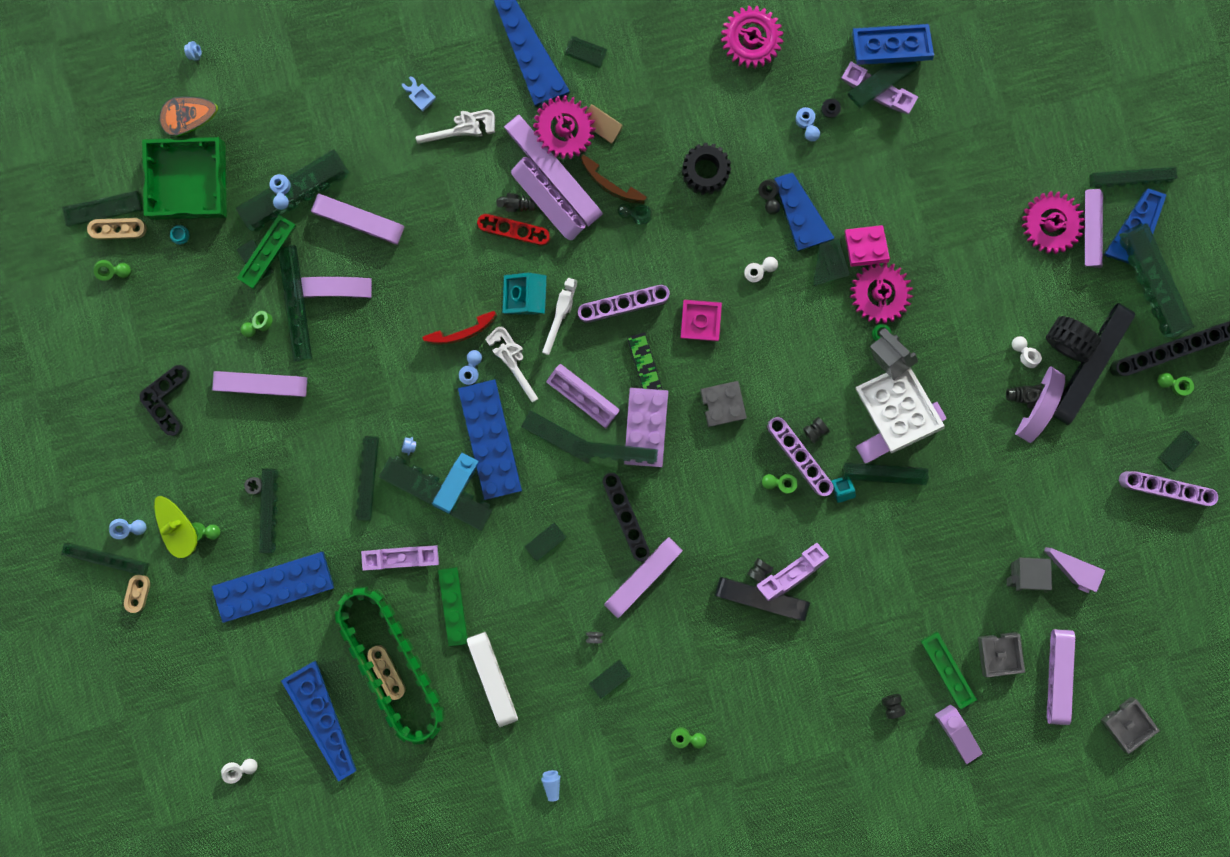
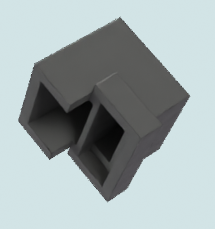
(892, 355)
(1031, 574)

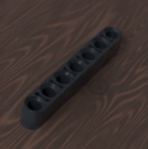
(1166, 350)
(1089, 372)

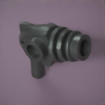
(513, 203)
(1025, 394)

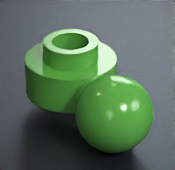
(121, 270)
(261, 321)
(1166, 380)
(769, 482)
(211, 532)
(697, 740)

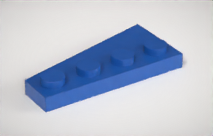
(1145, 211)
(803, 218)

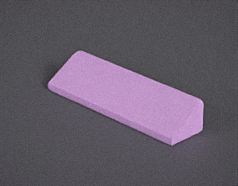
(1094, 228)
(582, 395)

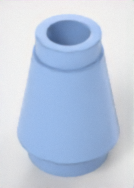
(551, 784)

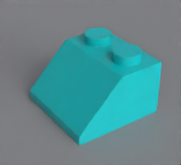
(524, 294)

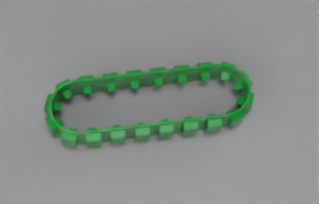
(374, 683)

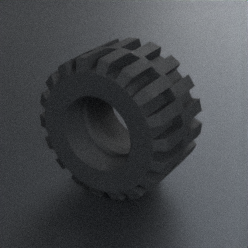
(706, 153)
(1073, 339)

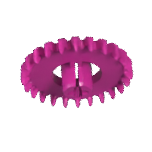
(768, 44)
(555, 110)
(1071, 225)
(882, 311)

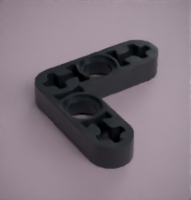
(159, 395)

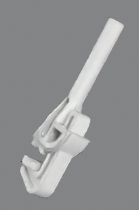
(467, 125)
(563, 307)
(510, 354)

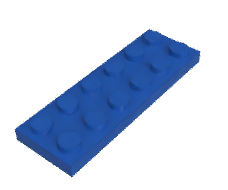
(490, 439)
(272, 587)

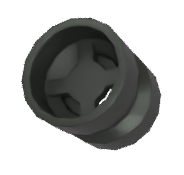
(816, 430)
(761, 569)
(893, 706)

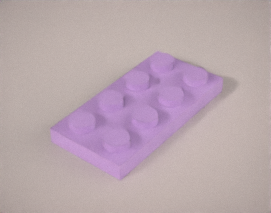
(647, 422)

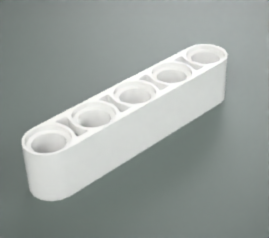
(492, 679)

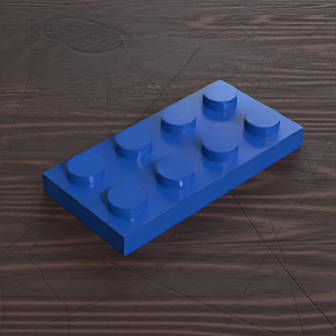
(892, 44)

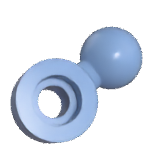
(812, 133)
(280, 201)
(474, 358)
(138, 527)

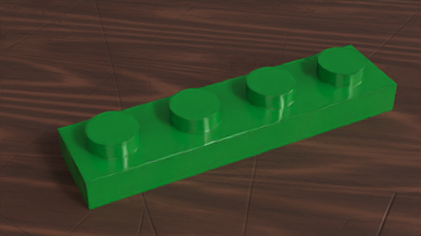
(266, 252)
(453, 606)
(948, 670)

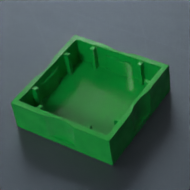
(184, 178)

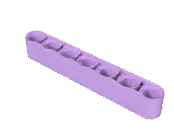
(553, 170)

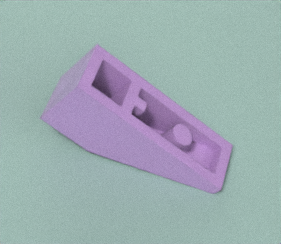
(1078, 572)
(958, 733)

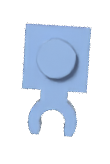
(419, 95)

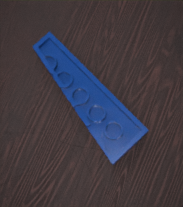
(535, 64)
(316, 709)

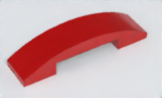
(483, 320)

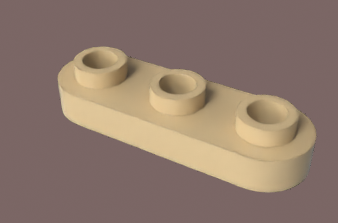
(109, 228)
(391, 680)

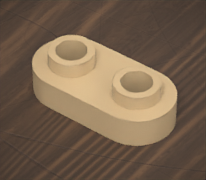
(135, 592)

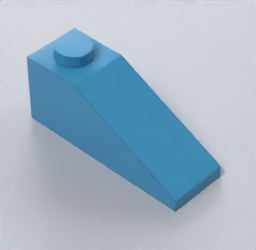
(455, 482)

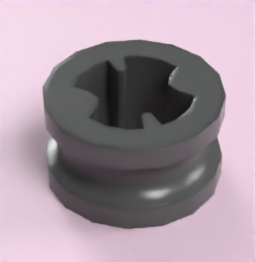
(248, 488)
(594, 637)

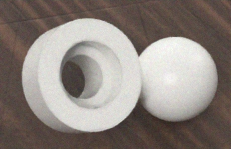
(769, 264)
(1030, 357)
(249, 767)

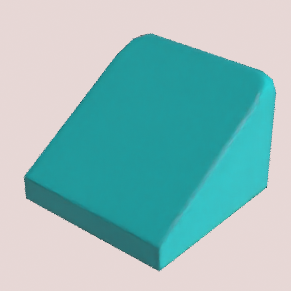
(843, 489)

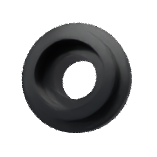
(828, 113)

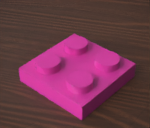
(867, 246)
(701, 320)

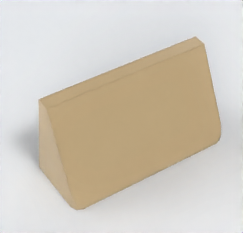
(604, 124)

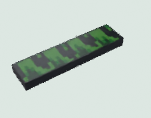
(644, 362)

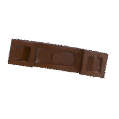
(632, 194)

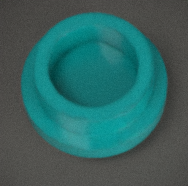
(179, 234)

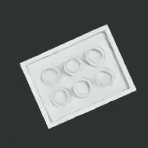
(900, 409)

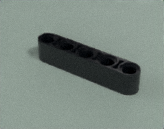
(626, 526)
(751, 596)

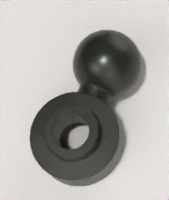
(772, 206)

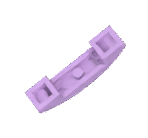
(893, 98)
(336, 287)
(1045, 406)
(400, 557)
(794, 573)

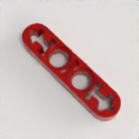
(513, 231)

